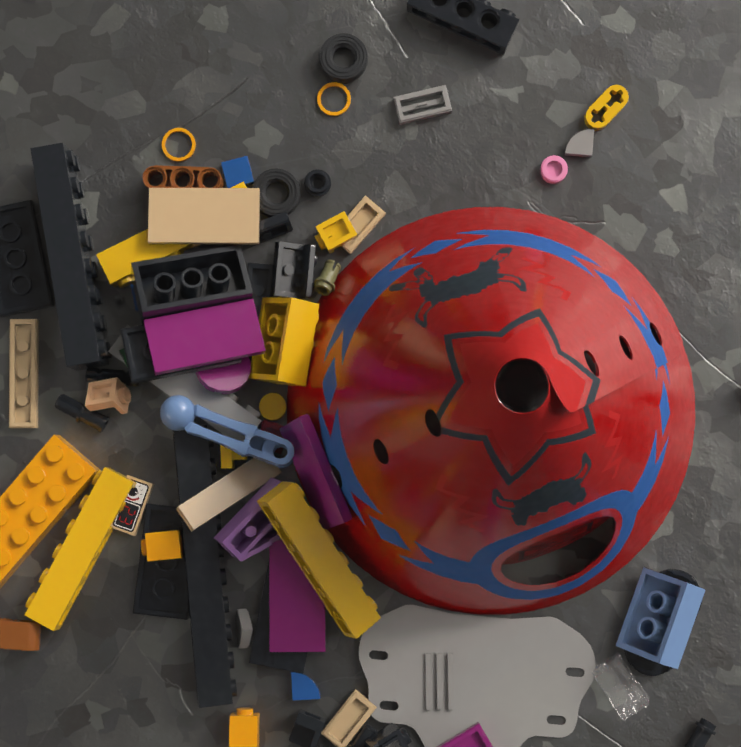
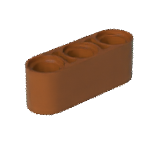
(172, 174)
(20, 634)

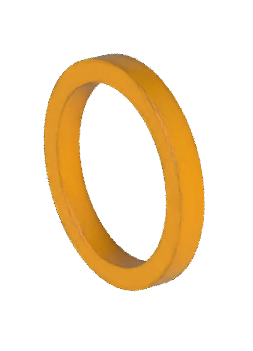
(332, 84)
(181, 158)

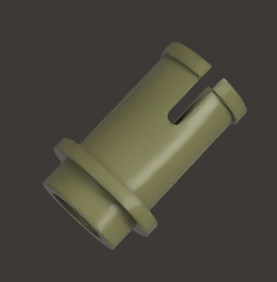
(325, 282)

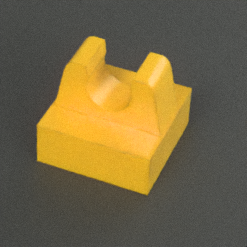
(228, 457)

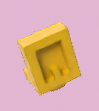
(335, 232)

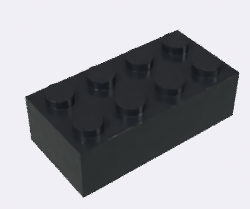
(190, 281)

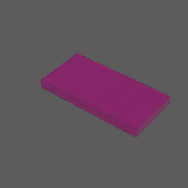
(204, 336)
(316, 472)
(295, 607)

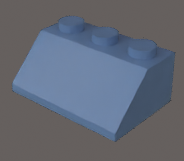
(660, 618)

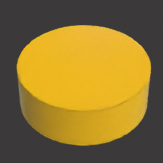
(272, 406)

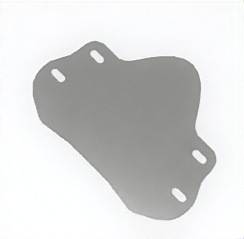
(503, 674)

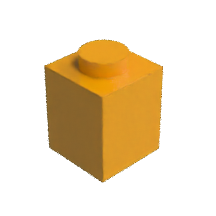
(162, 545)
(244, 728)

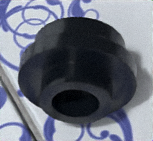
(311, 177)

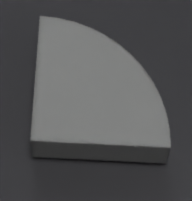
(581, 144)
(243, 628)

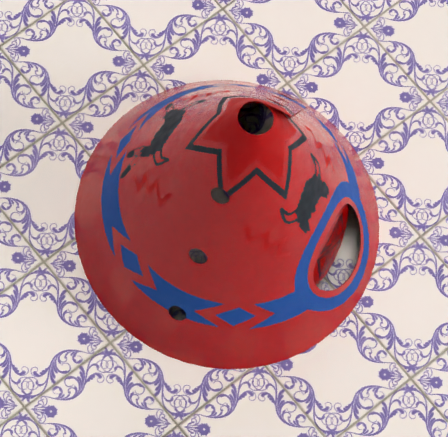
(429, 327)

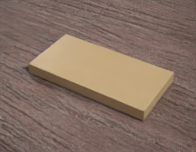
(204, 216)

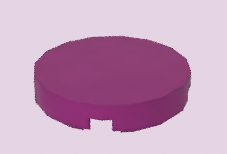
(226, 378)

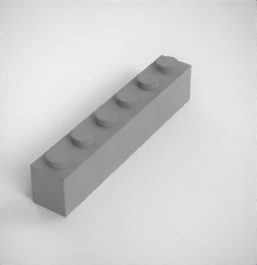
(190, 387)

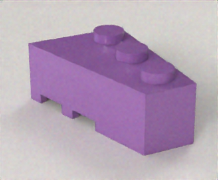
(250, 528)

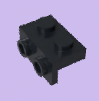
(293, 270)

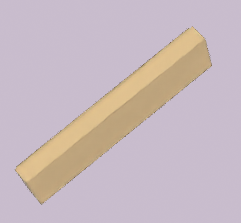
(23, 373)
(226, 492)

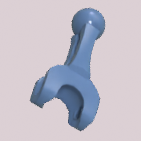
(179, 414)

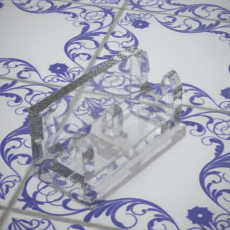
(620, 686)

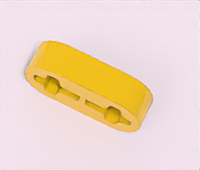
(601, 103)

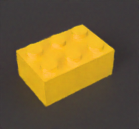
(288, 339)

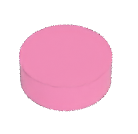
(553, 169)

